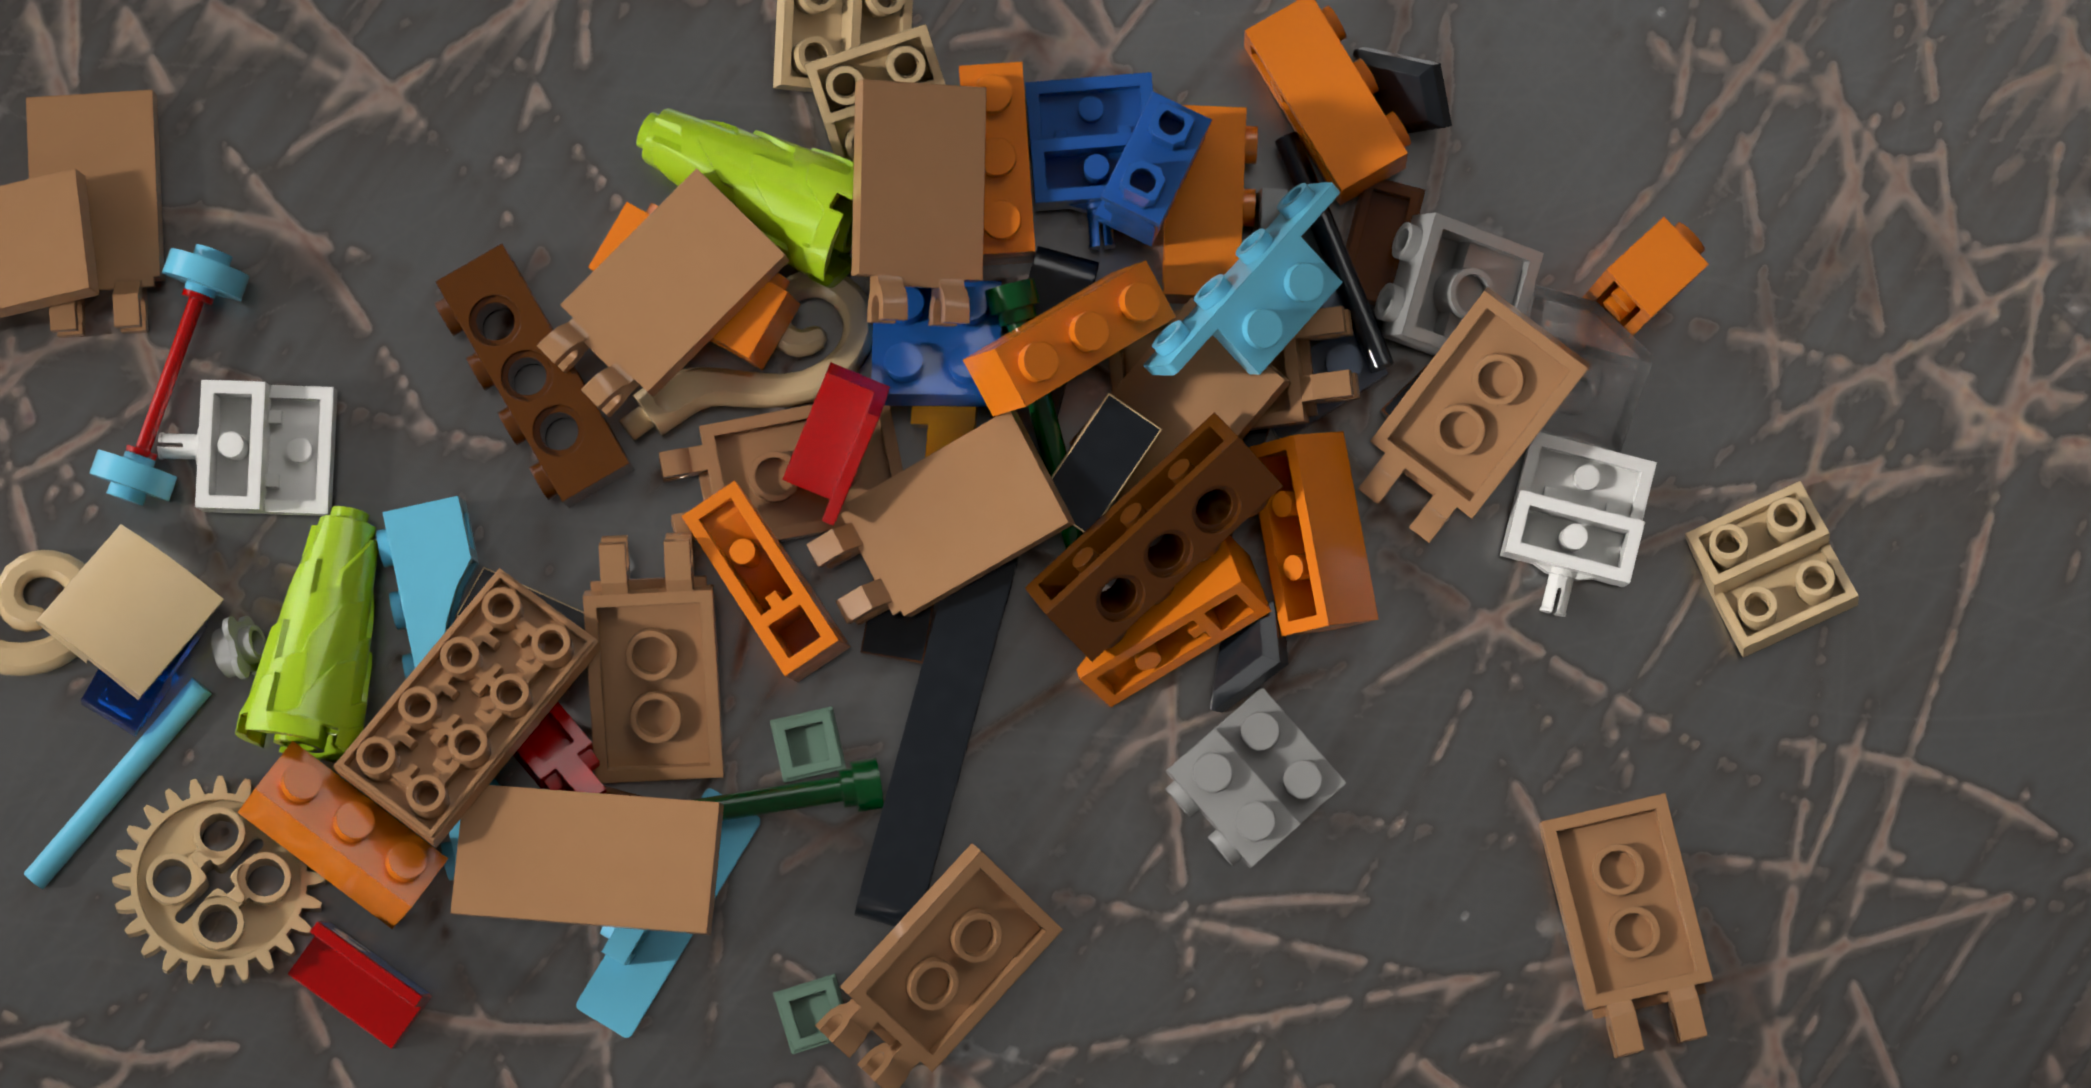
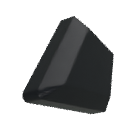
(1408, 88)
(1248, 660)

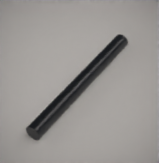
(1338, 259)

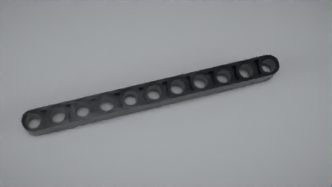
(950, 688)

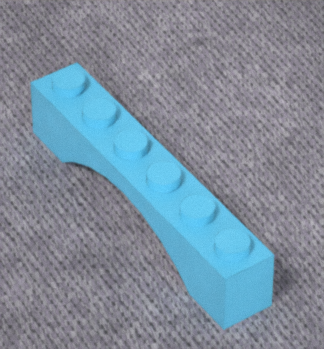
(432, 566)

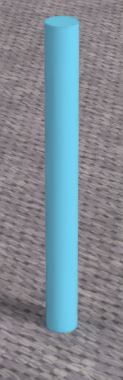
(117, 783)

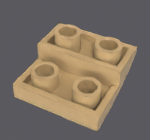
(825, 27)
(898, 57)
(1771, 569)
(130, 611)

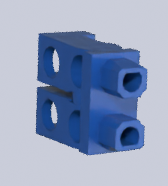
(1152, 168)

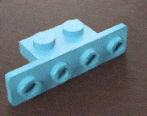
(1262, 296)
(642, 960)

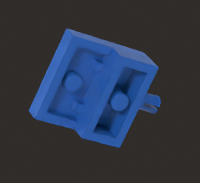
(1078, 138)
(926, 361)

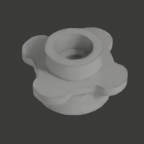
(238, 647)

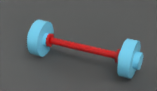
(205, 276)

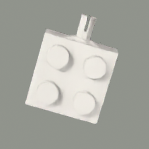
(261, 448)
(1577, 515)

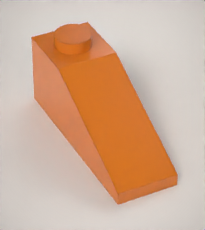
(766, 583)
(1199, 613)

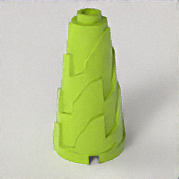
(784, 189)
(318, 652)

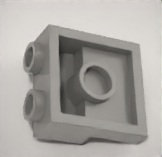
(1443, 275)
(1253, 780)

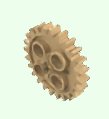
(177, 841)

